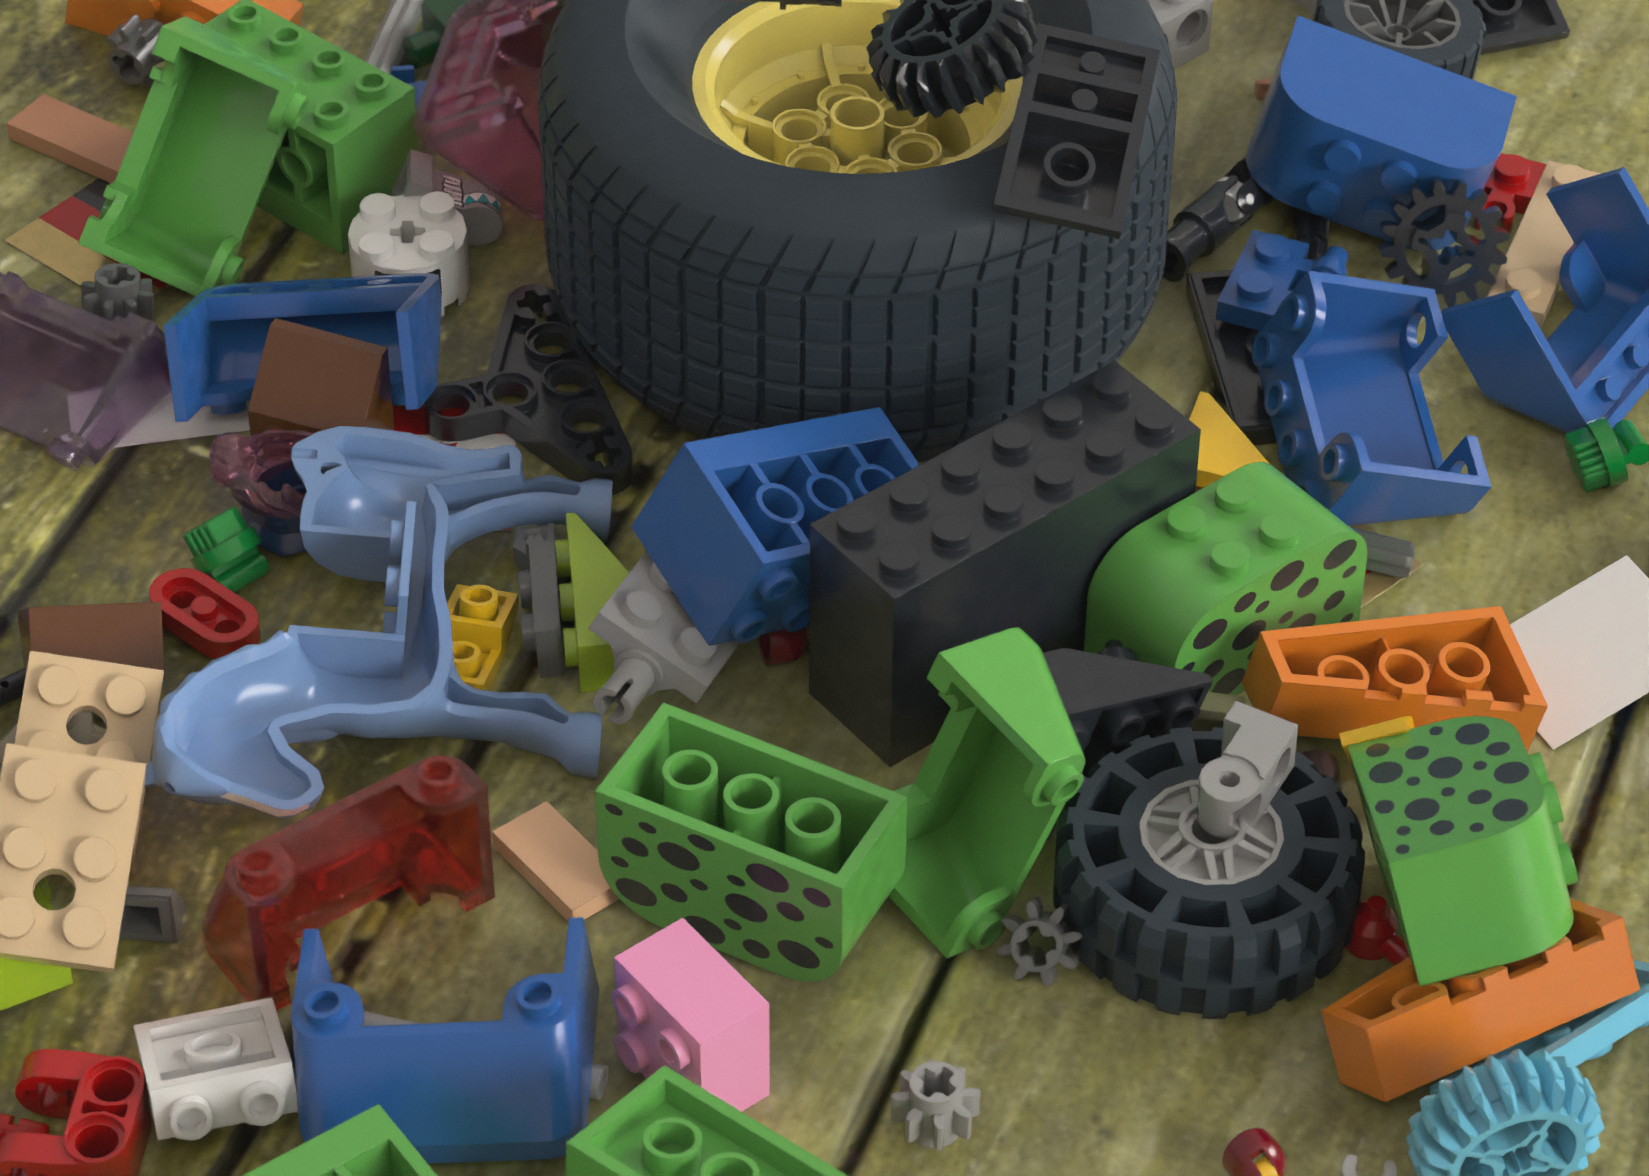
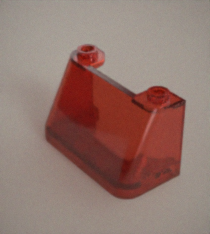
(408, 830)

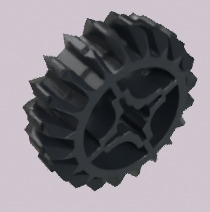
(950, 52)

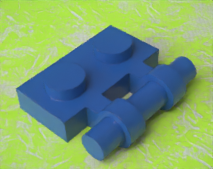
(1266, 274)

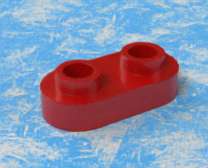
(204, 612)

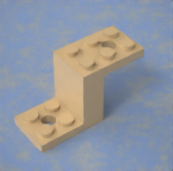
(73, 808)

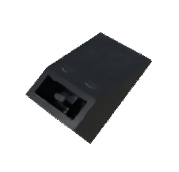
(1123, 699)

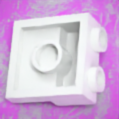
(216, 1069)

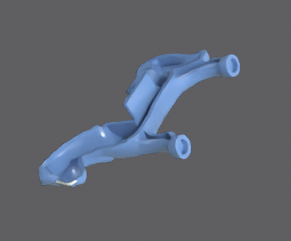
(390, 514)

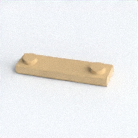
(1539, 245)

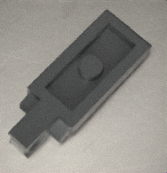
(539, 589)

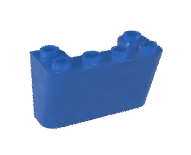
(1351, 403)

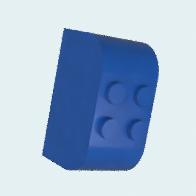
(1363, 123)

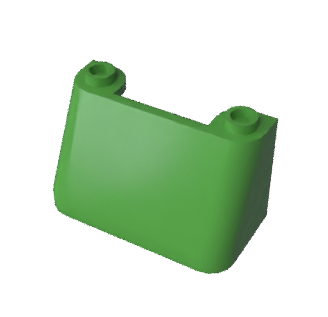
(196, 160)
(985, 790)

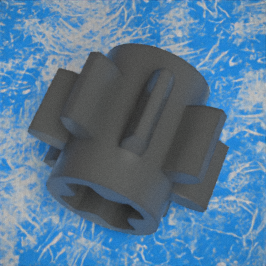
(133, 50)
(118, 292)
(1033, 957)

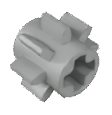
(935, 1104)

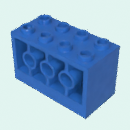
(739, 513)

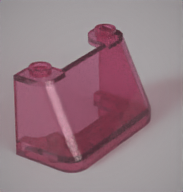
(484, 96)

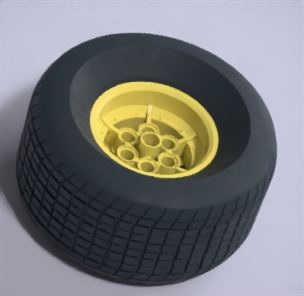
(789, 248)

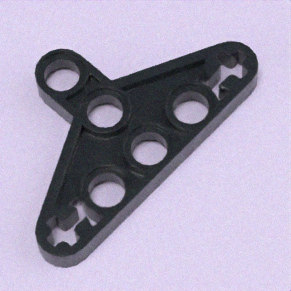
(546, 415)

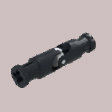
(1212, 219)

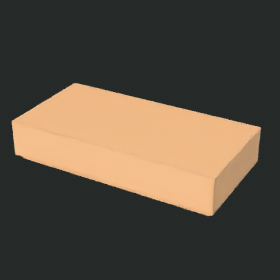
(555, 861)

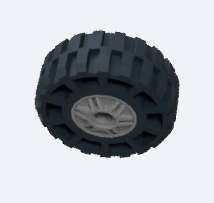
(1199, 914)

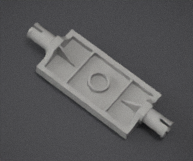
(652, 644)

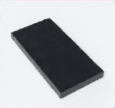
(1230, 358)

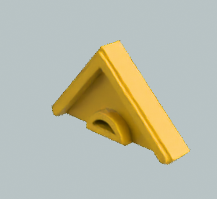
(1221, 442)

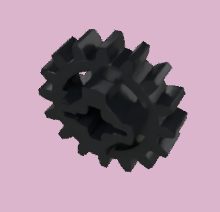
(1449, 216)

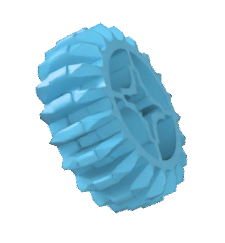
(1507, 1120)

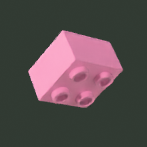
(693, 1014)

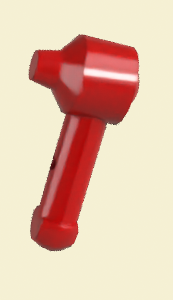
(1376, 932)

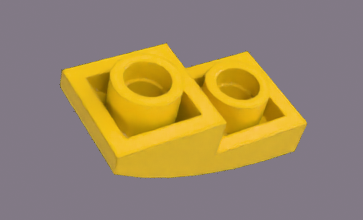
(480, 631)

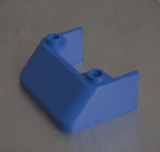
(222, 332)
(1601, 350)
(453, 1086)

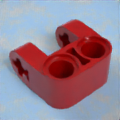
(104, 1110)

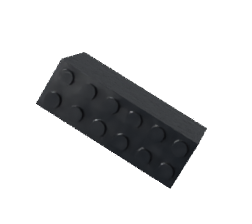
(984, 545)

